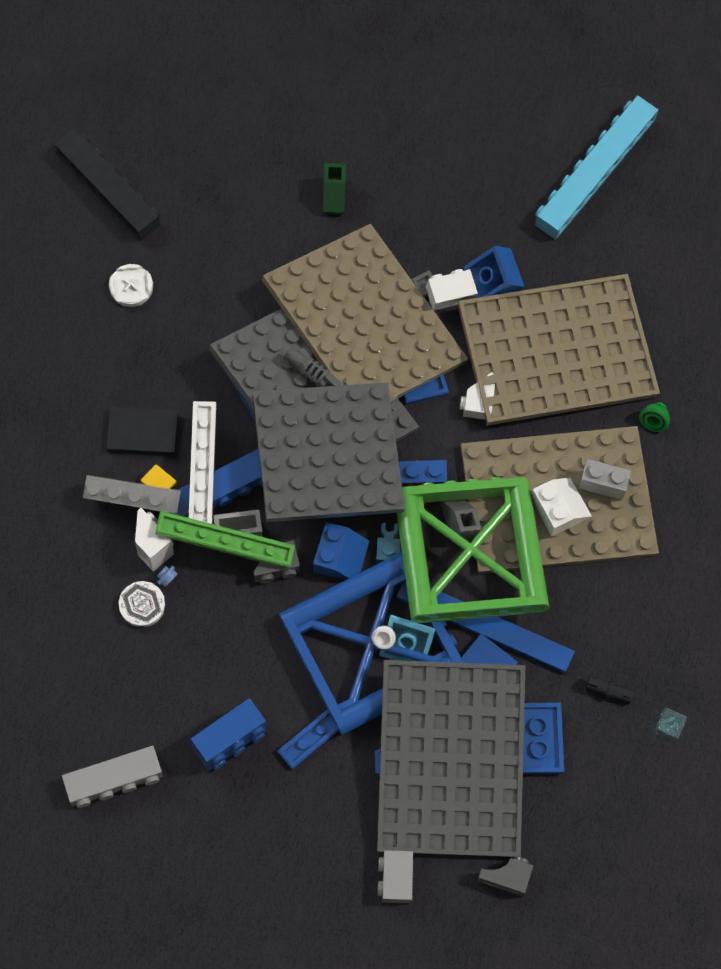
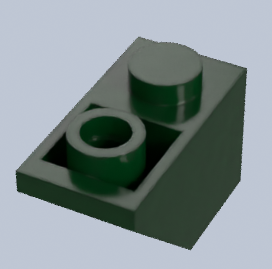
(334, 188)

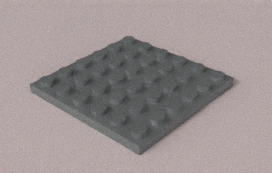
(327, 452)

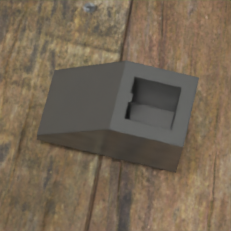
(461, 518)
(266, 572)

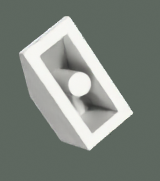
(472, 402)

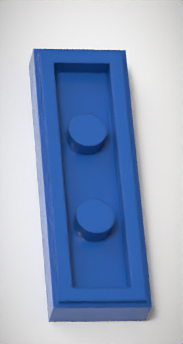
(308, 740)

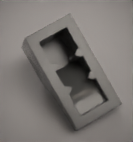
(510, 878)

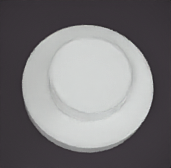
(383, 637)

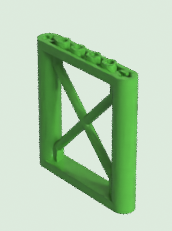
(518, 499)

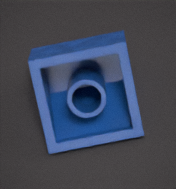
(495, 272)
(340, 552)

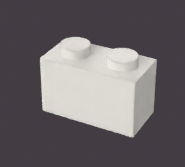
(449, 289)

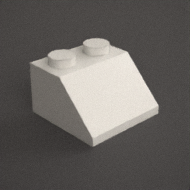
(559, 505)

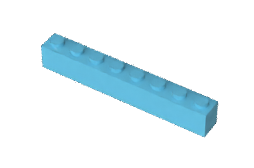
(596, 167)

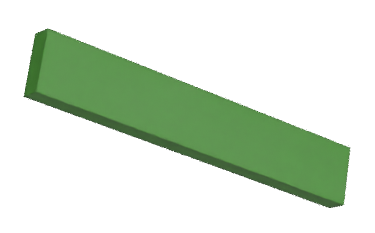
(224, 539)

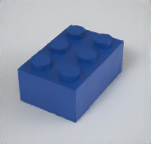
(229, 735)

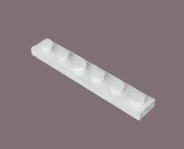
(202, 461)

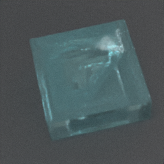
(671, 722)

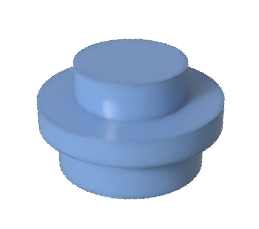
(166, 576)

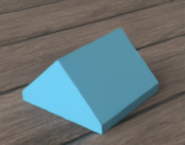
(410, 636)

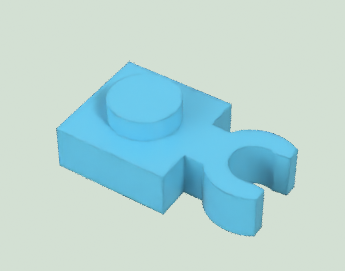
(387, 546)

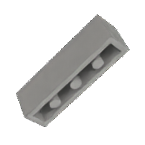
(131, 494)
(112, 776)

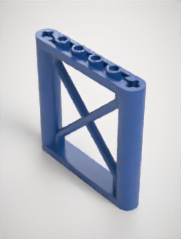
(303, 617)

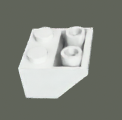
(151, 548)

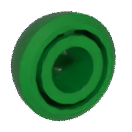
(655, 417)

